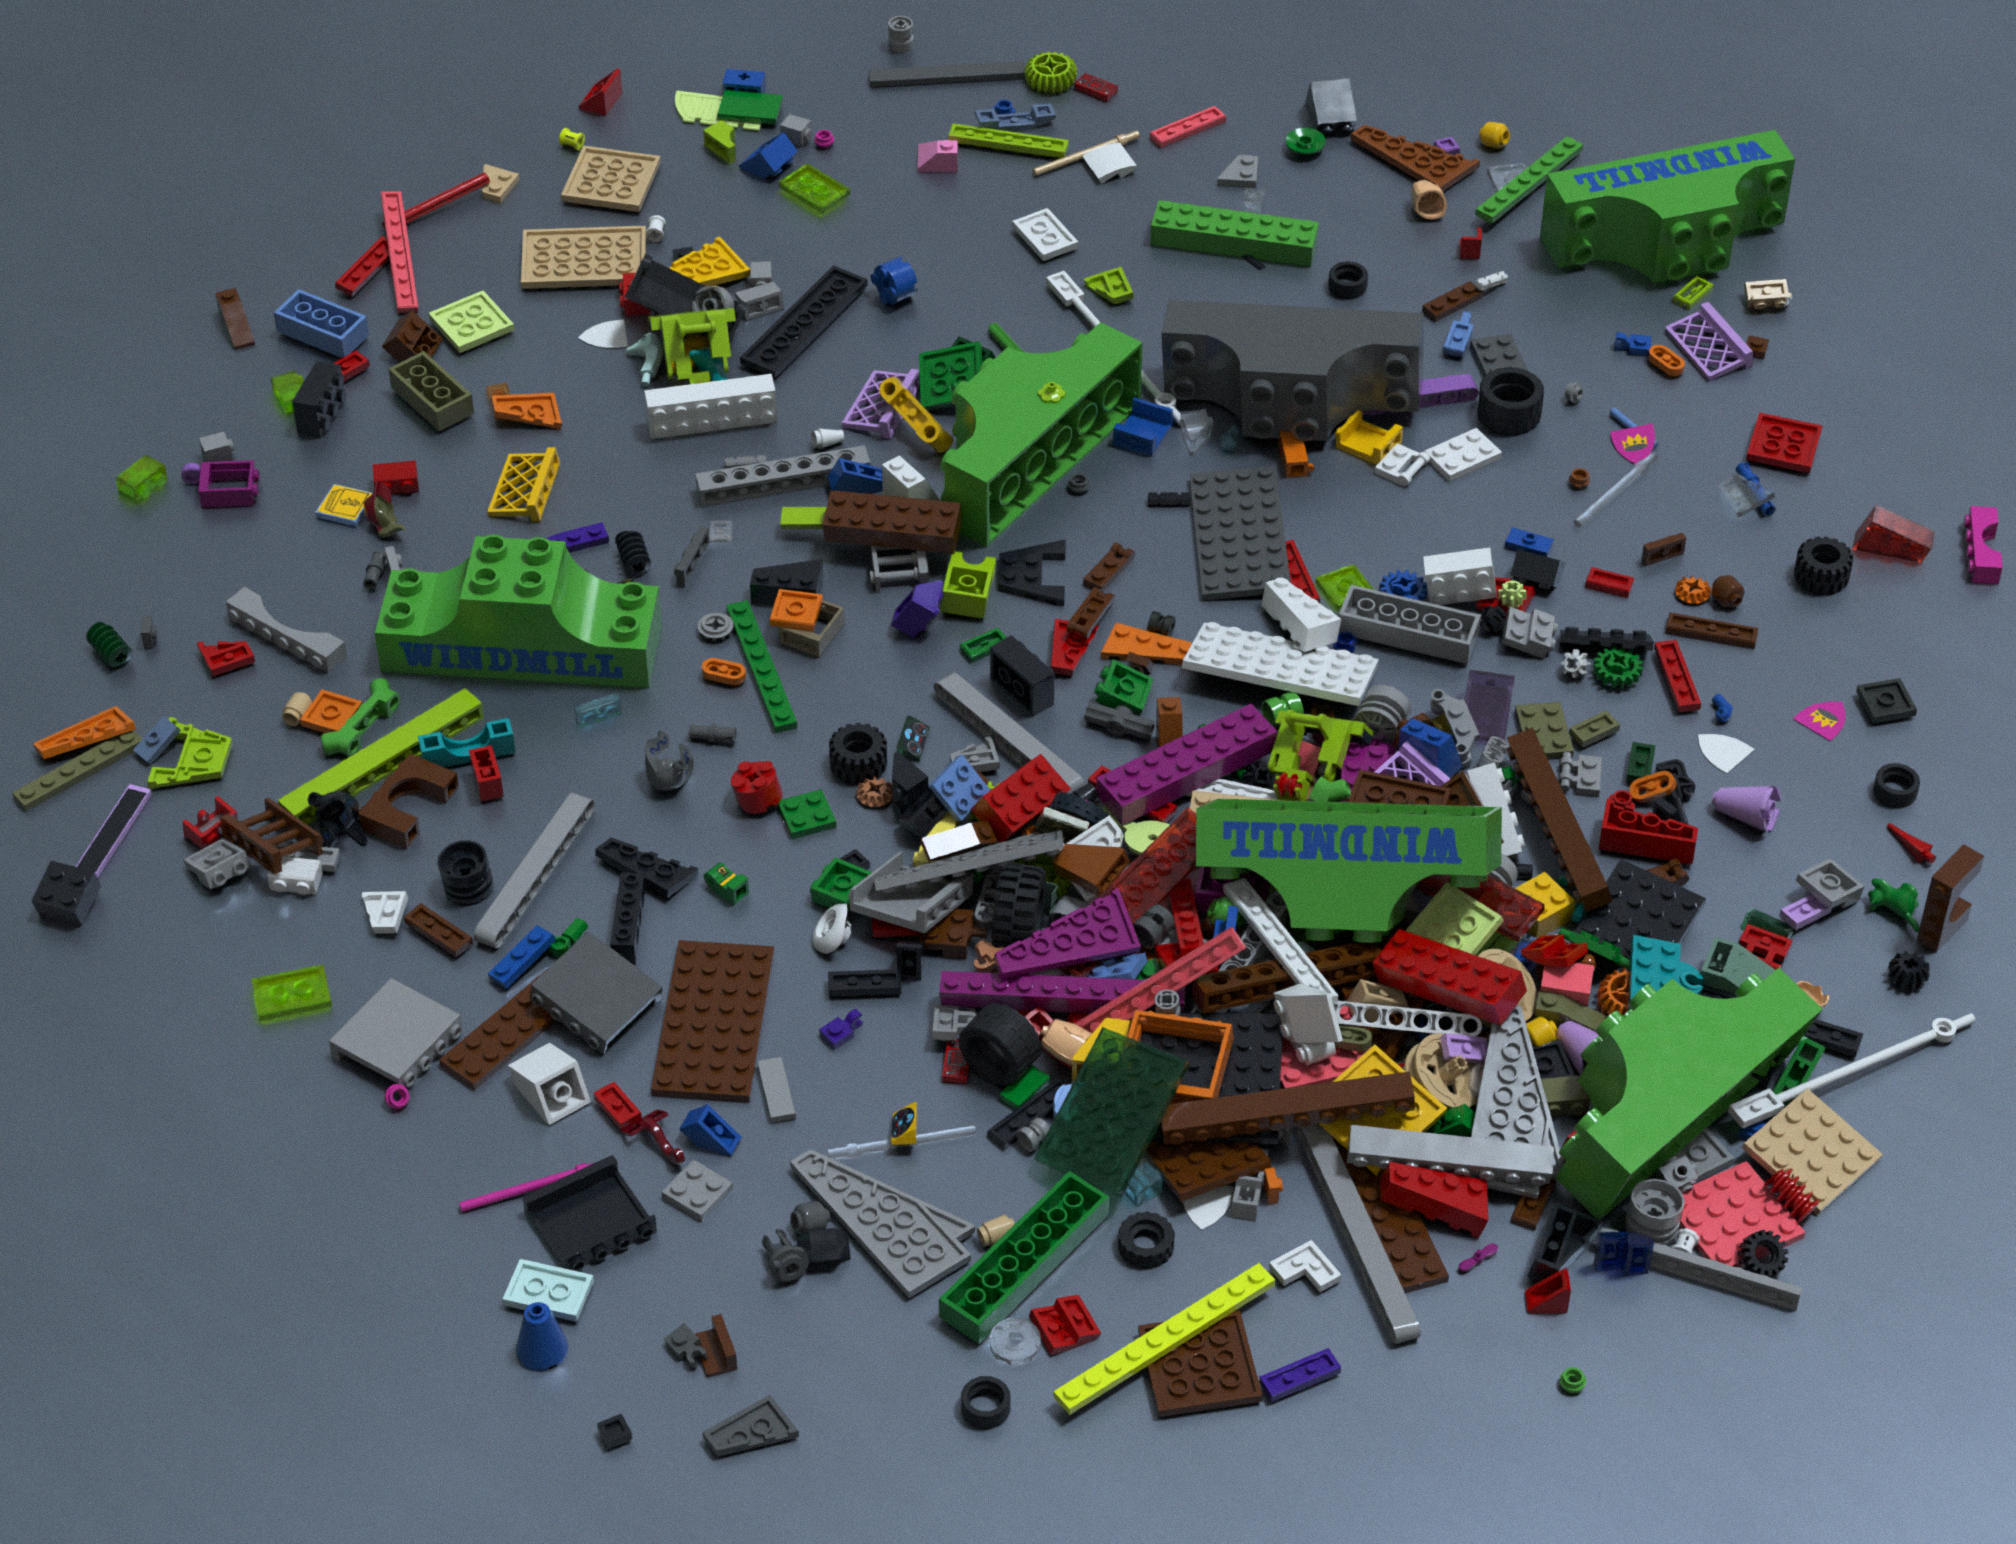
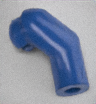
(1724, 708)

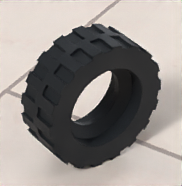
(1150, 1223)

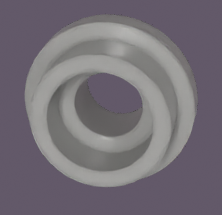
(1574, 392)

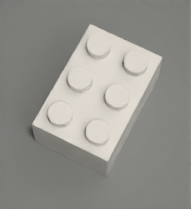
(1460, 576)

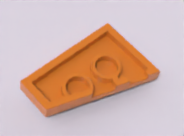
(528, 408)

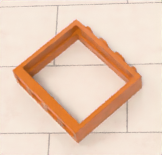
(1189, 1028)

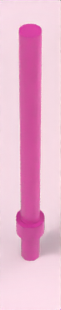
(516, 1190)

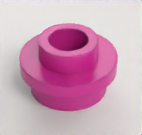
(824, 138)
(403, 1096)

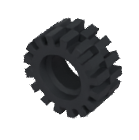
(1772, 1244)

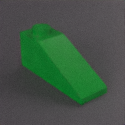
(1800, 1066)

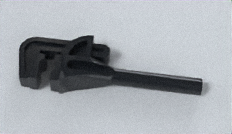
(1684, 786)

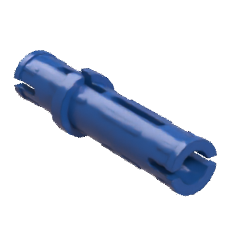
(1766, 508)

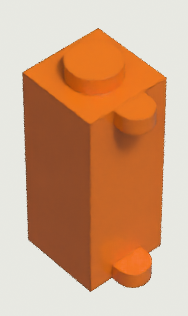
(1294, 455)

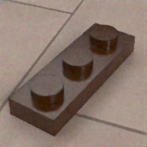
(1452, 301)
(438, 930)

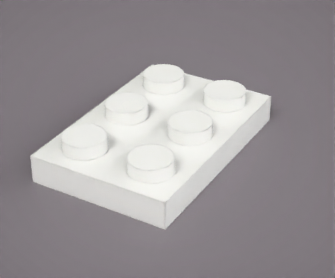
(1045, 234)
(1463, 454)

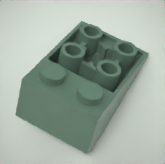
(1730, 965)

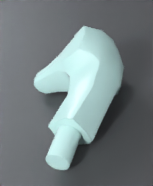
(651, 348)

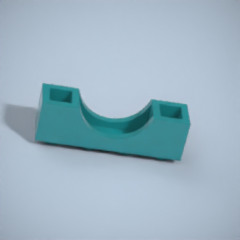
(450, 752)

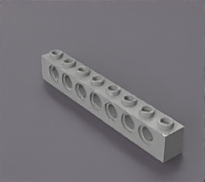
(772, 476)

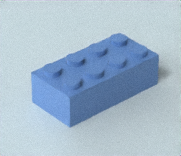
(321, 323)

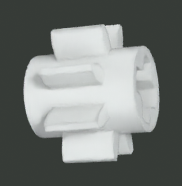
(1581, 663)

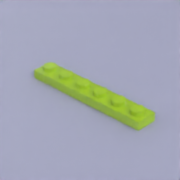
(1009, 140)

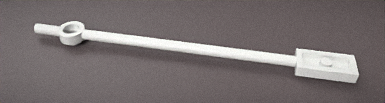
(1071, 294)
(1768, 1104)

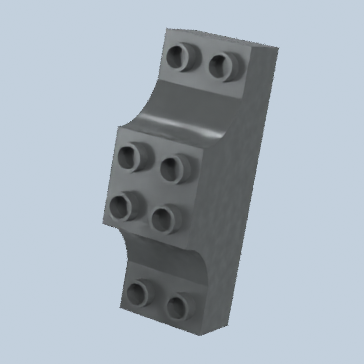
(1292, 363)

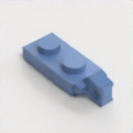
(1459, 336)

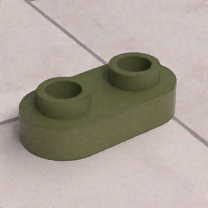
(1354, 1038)

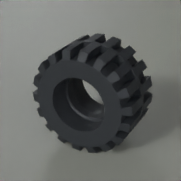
(1823, 565)
(858, 753)

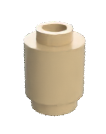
(296, 708)
(994, 1229)

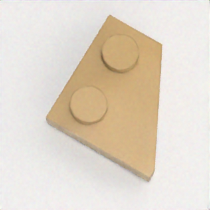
(500, 183)

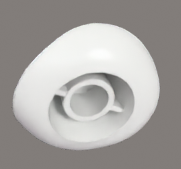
(831, 929)

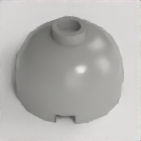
(712, 298)

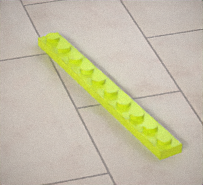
(1163, 1338)

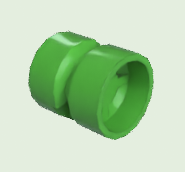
(1286, 702)

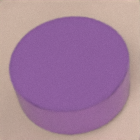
(191, 473)

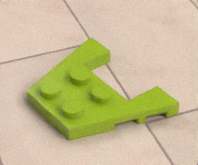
(201, 758)

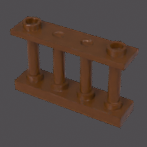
(264, 850)

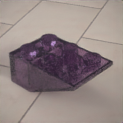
(1489, 702)

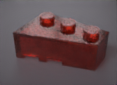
(1893, 536)

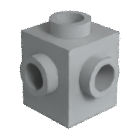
(1678, 1172)

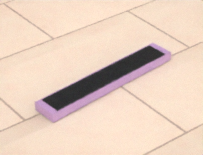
(114, 829)

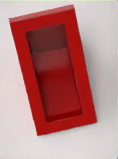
(1550, 1294)

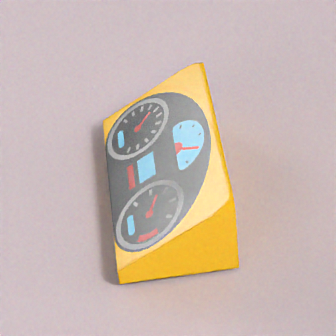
(905, 1125)

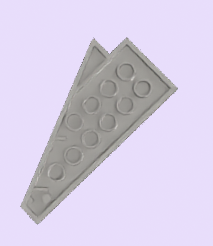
(980, 859)
(1513, 1098)
(899, 1231)

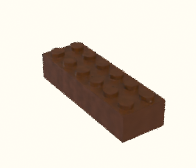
(892, 521)

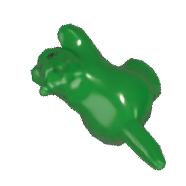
(1900, 900)

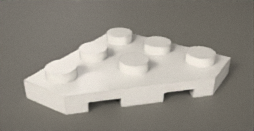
(1101, 834)

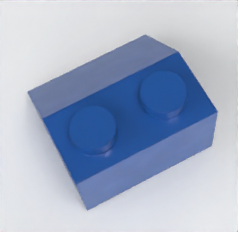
(770, 157)

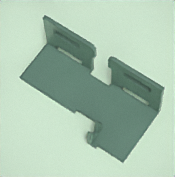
(1050, 898)

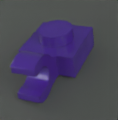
(840, 1031)

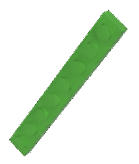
(1528, 179)

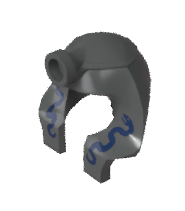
(666, 773)

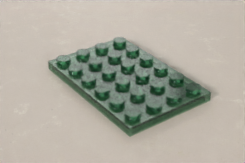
(1112, 1111)

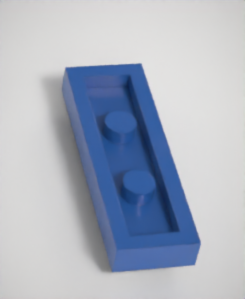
(521, 956)

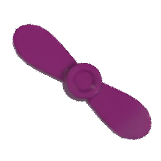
(1478, 1257)

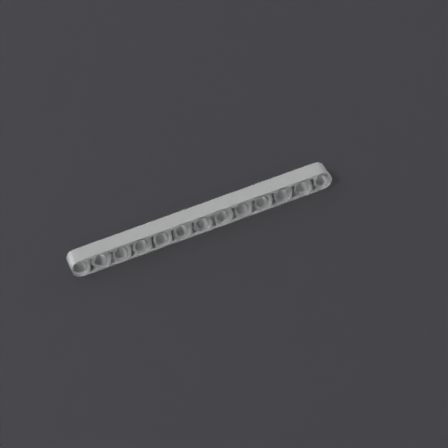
(1359, 1233)

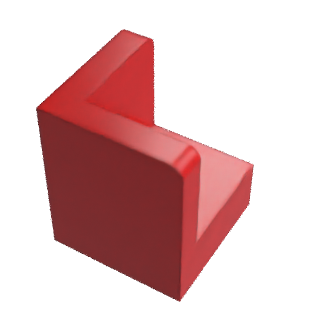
(1471, 246)

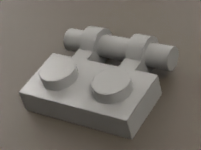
(1588, 774)
(950, 1021)

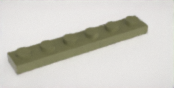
(76, 770)

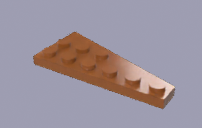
(1416, 158)

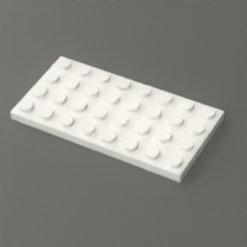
(1280, 663)

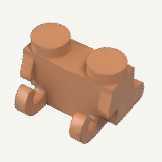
(985, 957)

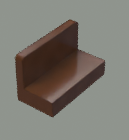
(718, 1348)

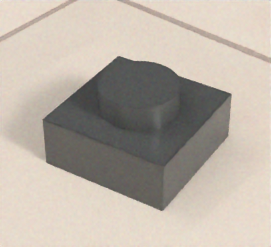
(148, 632)

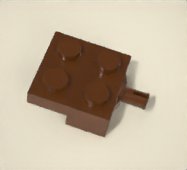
(953, 934)

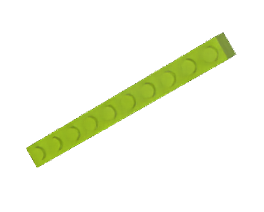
(384, 755)

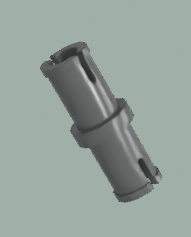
(374, 570)
(712, 733)

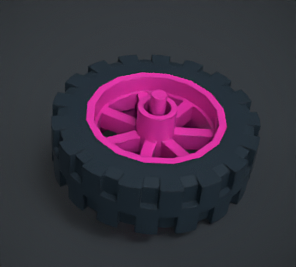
(1078, 808)

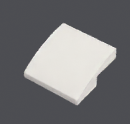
(1109, 161)

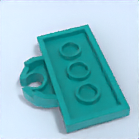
(1657, 963)

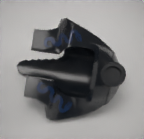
(337, 814)

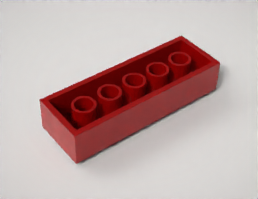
(1450, 976)

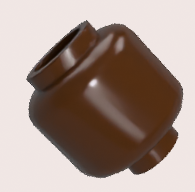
(1727, 591)

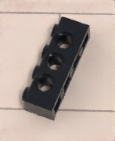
(628, 915)

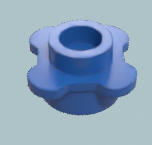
(1004, 107)

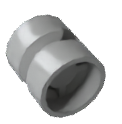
(900, 34)

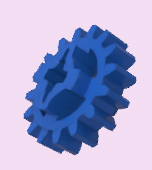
(1404, 585)

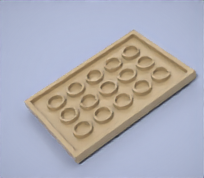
(580, 256)

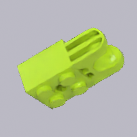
(967, 586)

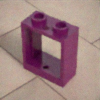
(228, 472)

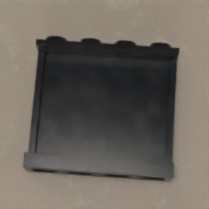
(588, 1215)

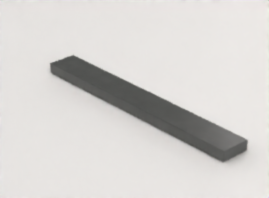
(947, 74)

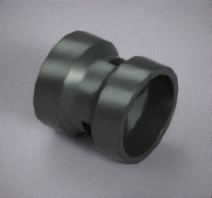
(1161, 624)

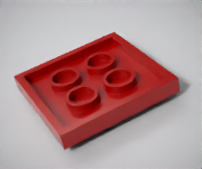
(1784, 442)

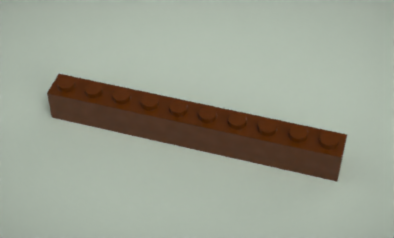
(1558, 820)
(1288, 1108)

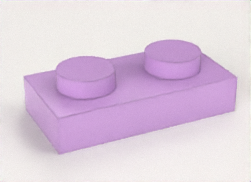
(1804, 912)
(1468, 1047)

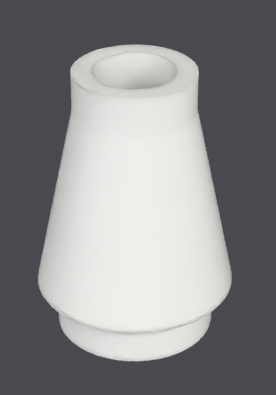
(826, 437)

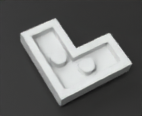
(1306, 1261)

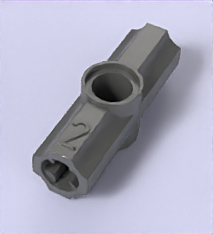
(1119, 720)

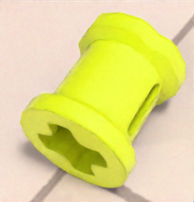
(570, 138)

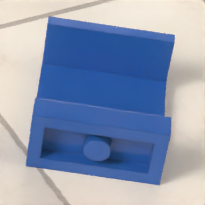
(1144, 427)

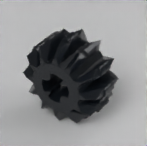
(1908, 971)

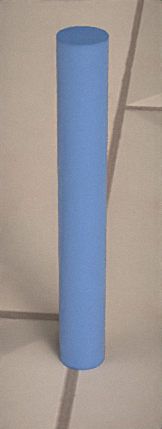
(1626, 422)

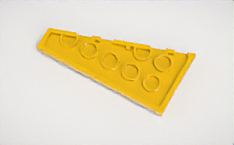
(712, 264)

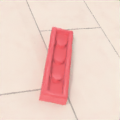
(1187, 126)

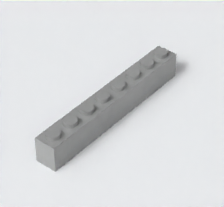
(1451, 1154)

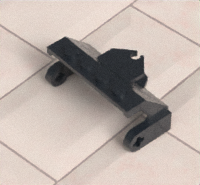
(670, 292)

